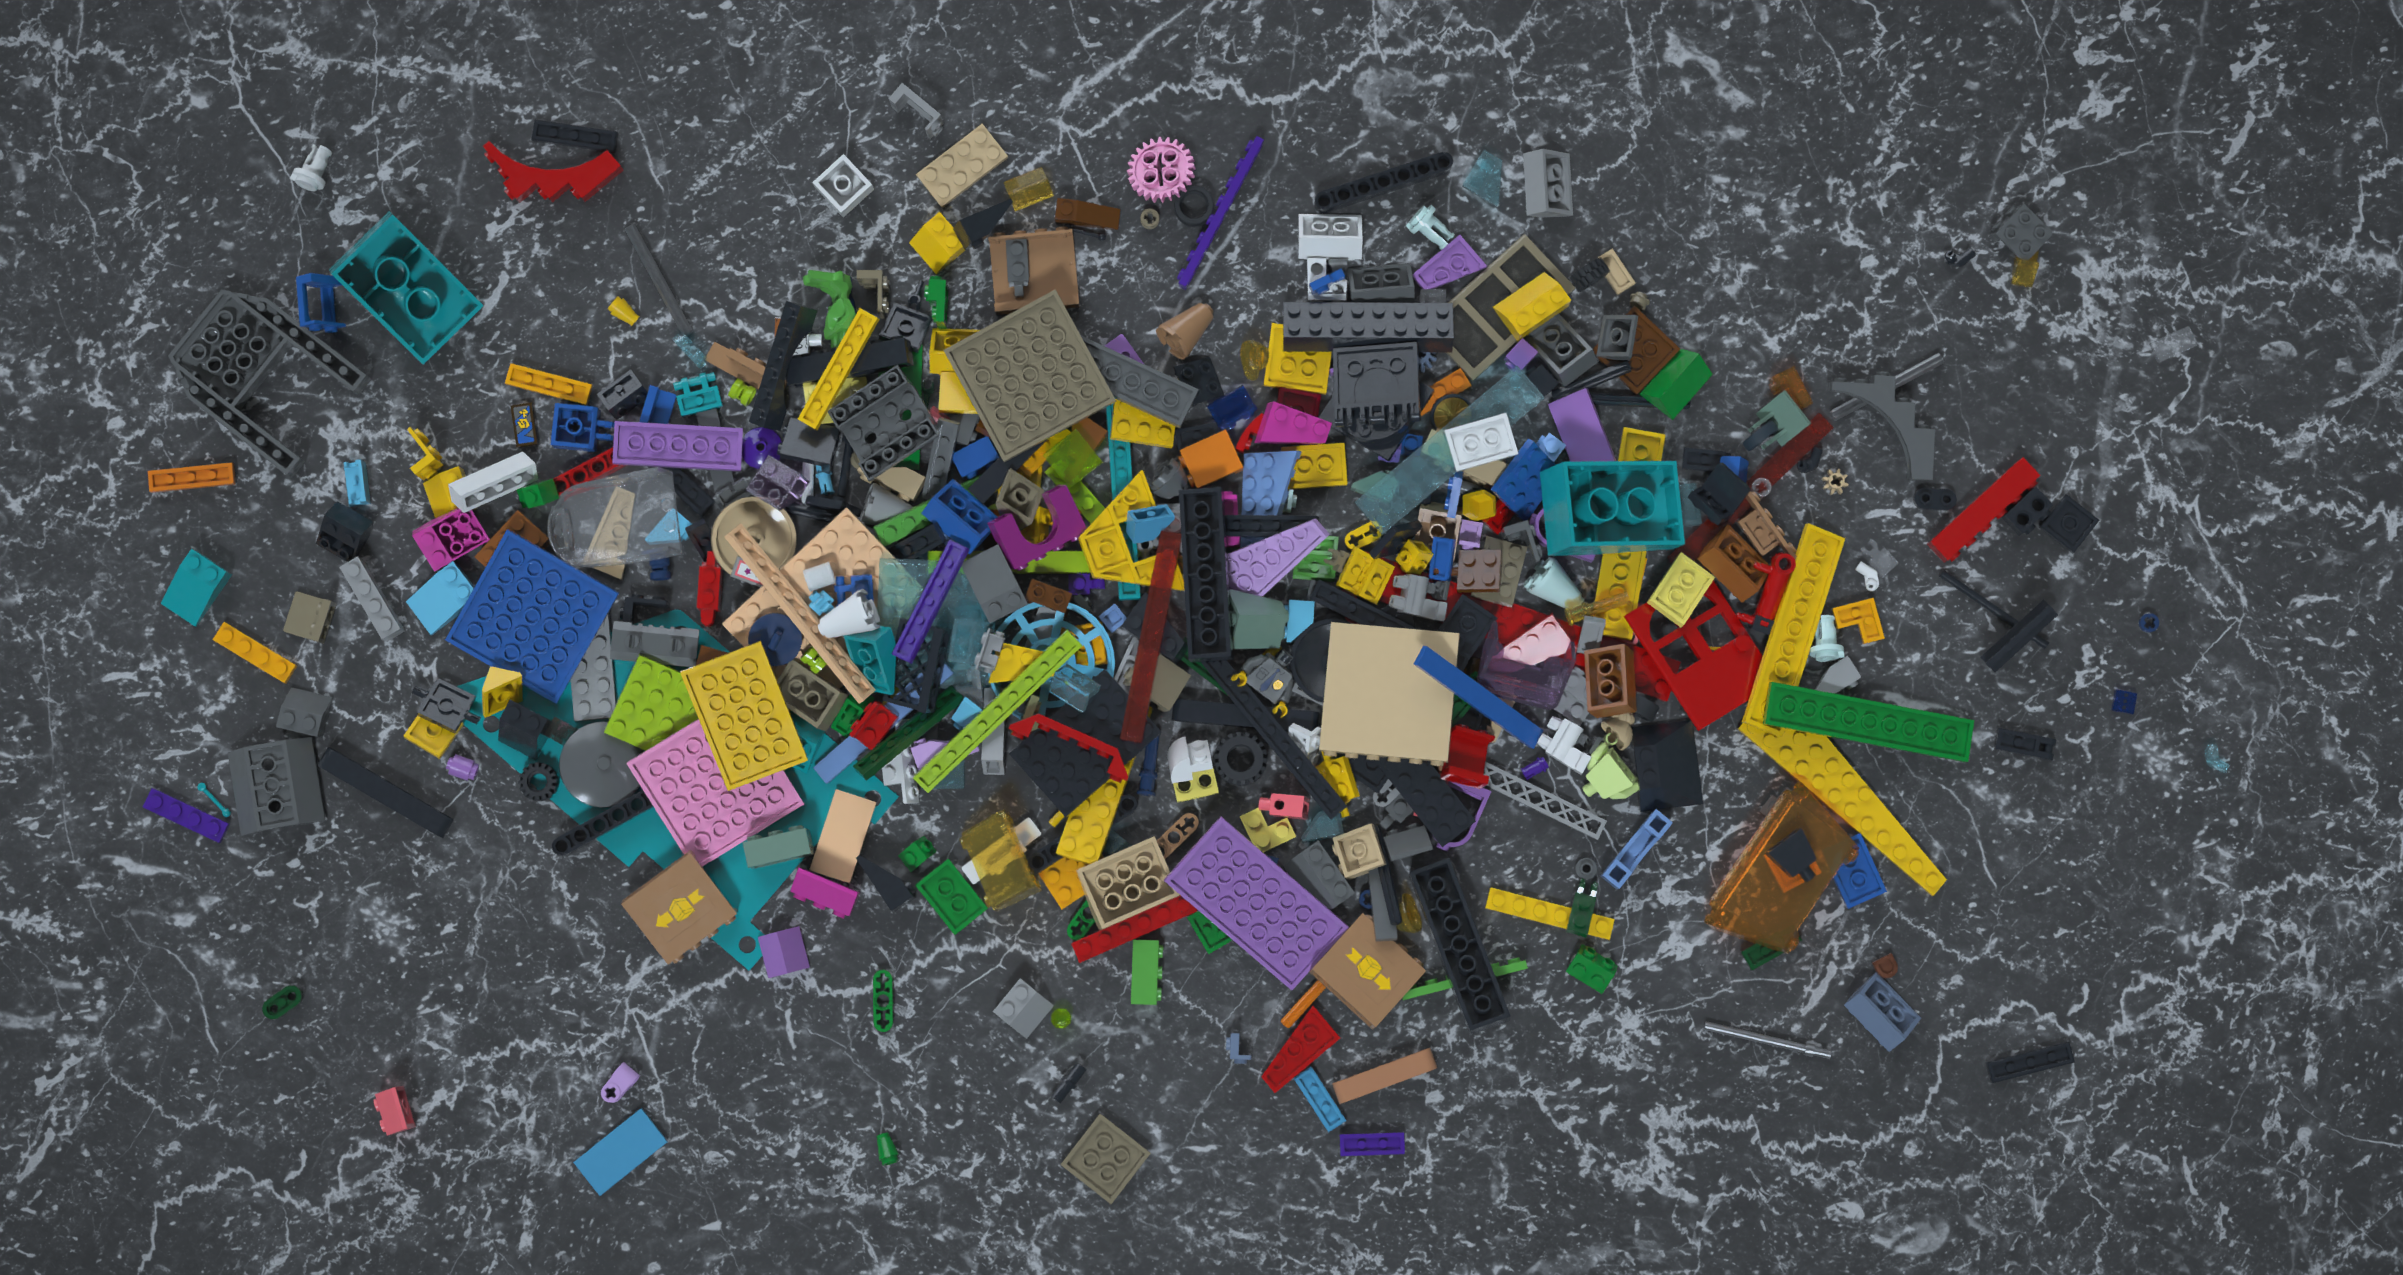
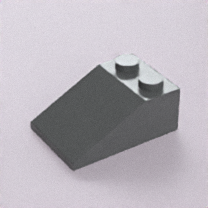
(1562, 349)
(994, 583)

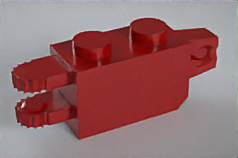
(709, 589)

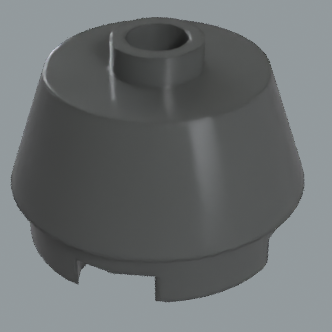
(1168, 479)

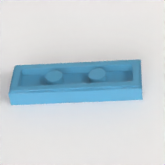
(1319, 1099)

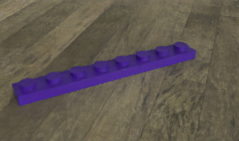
(1223, 204)

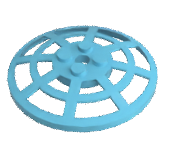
(1043, 644)

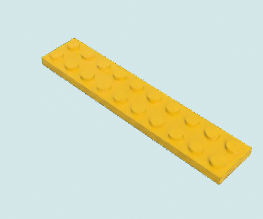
(1624, 570)
(1795, 620)

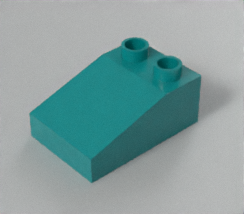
(405, 287)
(1611, 507)

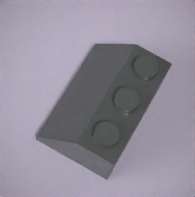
(1381, 284)
(1319, 876)

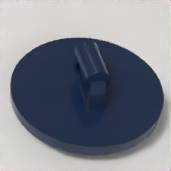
(779, 637)

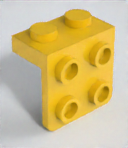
(428, 465)

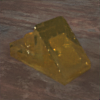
(2025, 271)

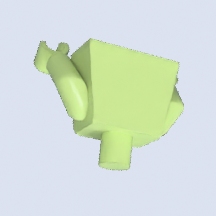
(1609, 774)

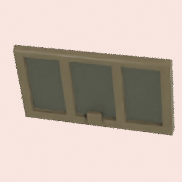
(1477, 328)

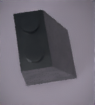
(523, 729)

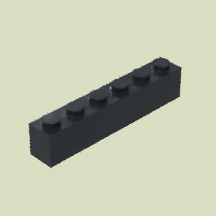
(874, 358)

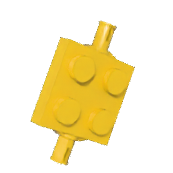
(1340, 777)

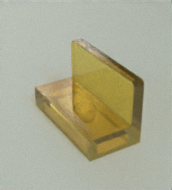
(1028, 189)

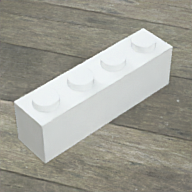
(493, 482)

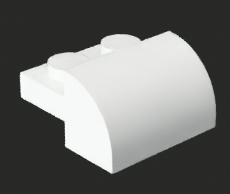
(1188, 758)

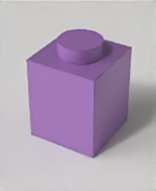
(1520, 355)

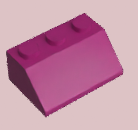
(824, 893)

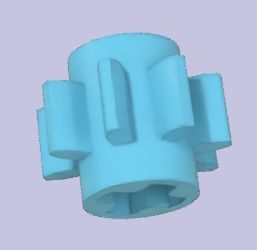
(821, 602)

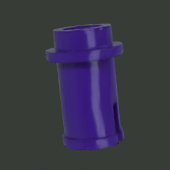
(1535, 768)

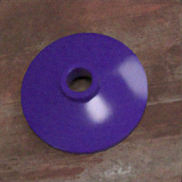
(759, 436)

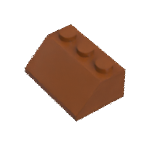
(1732, 563)

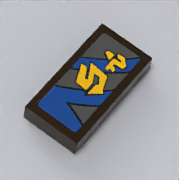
(524, 425)

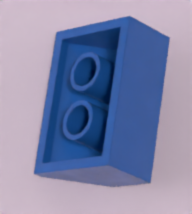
(960, 515)

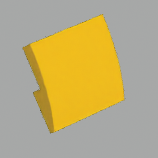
(1365, 576)

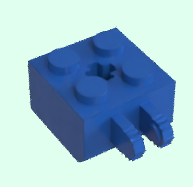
(587, 436)

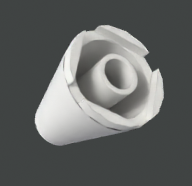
(850, 617)

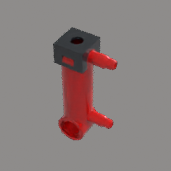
(1771, 595)

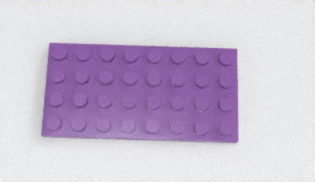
(1256, 903)

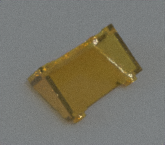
(999, 861)

